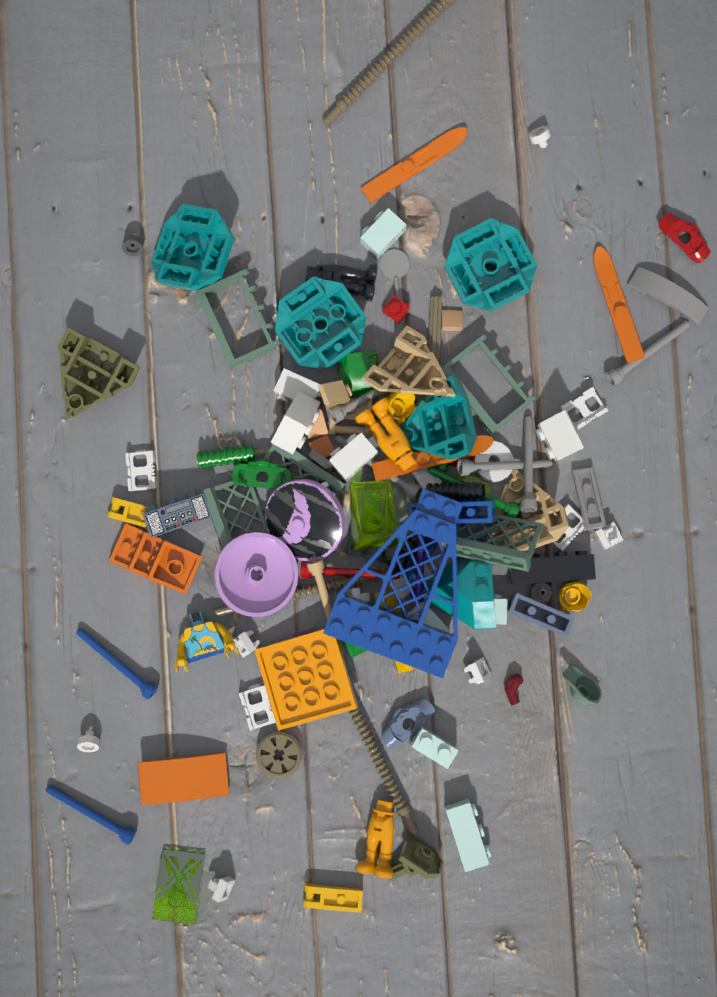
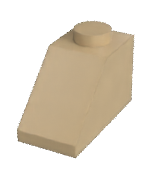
(335, 393)

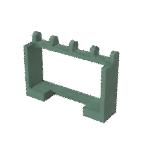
(202, 295)
(484, 418)

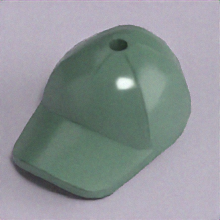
(583, 687)

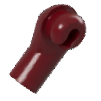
(511, 687)

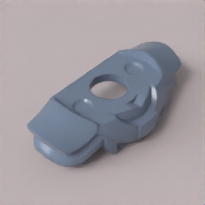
(419, 711)

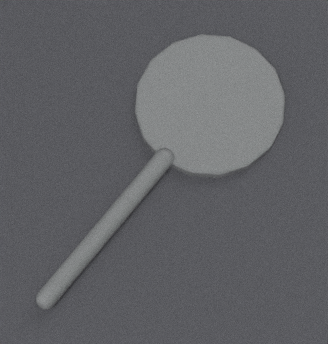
(394, 265)

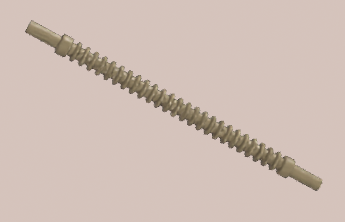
(342, 104)
(310, 590)
(403, 810)

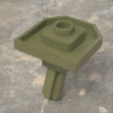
(418, 858)

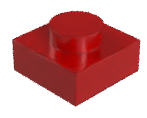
(396, 309)

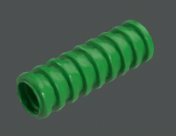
(226, 456)

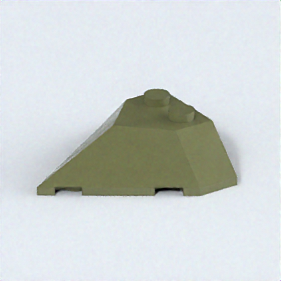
(91, 371)

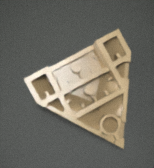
(409, 368)
(548, 512)

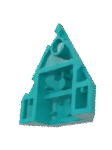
(442, 424)
(474, 593)

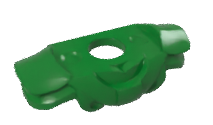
(247, 474)

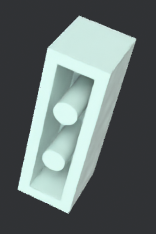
(468, 834)

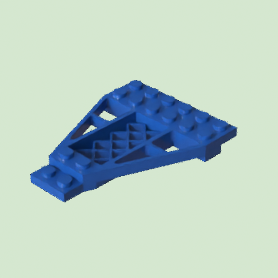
(392, 633)

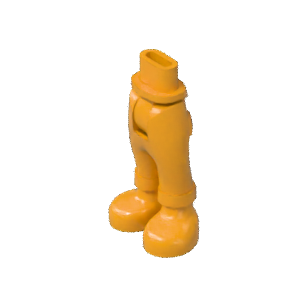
(396, 444)
(379, 830)

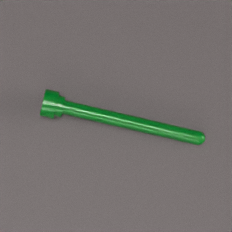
(509, 508)

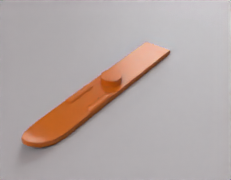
(414, 164)
(617, 306)
(387, 468)

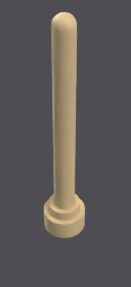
(316, 569)

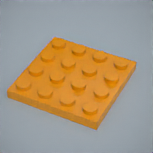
(306, 679)

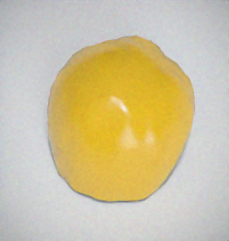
(401, 406)
(574, 596)

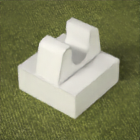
(608, 536)
(355, 592)
(244, 643)
(479, 670)
(221, 888)

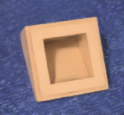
(452, 320)
(319, 427)

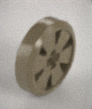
(291, 758)

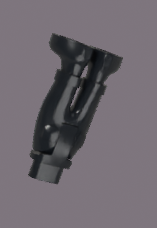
(340, 272)

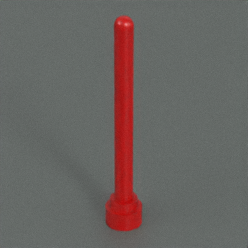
(334, 571)

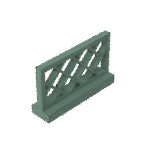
(307, 464)
(217, 515)
(490, 552)

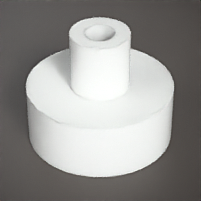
(539, 136)
(88, 742)

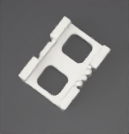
(587, 415)
(146, 470)
(570, 533)
(250, 709)

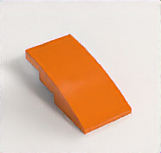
(155, 559)
(183, 778)

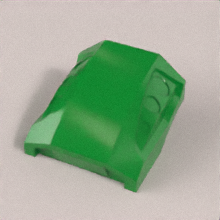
(353, 368)

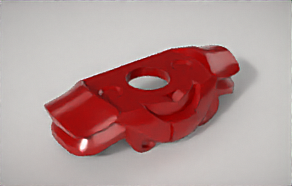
(696, 248)

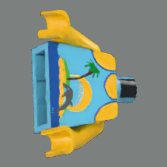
(203, 641)

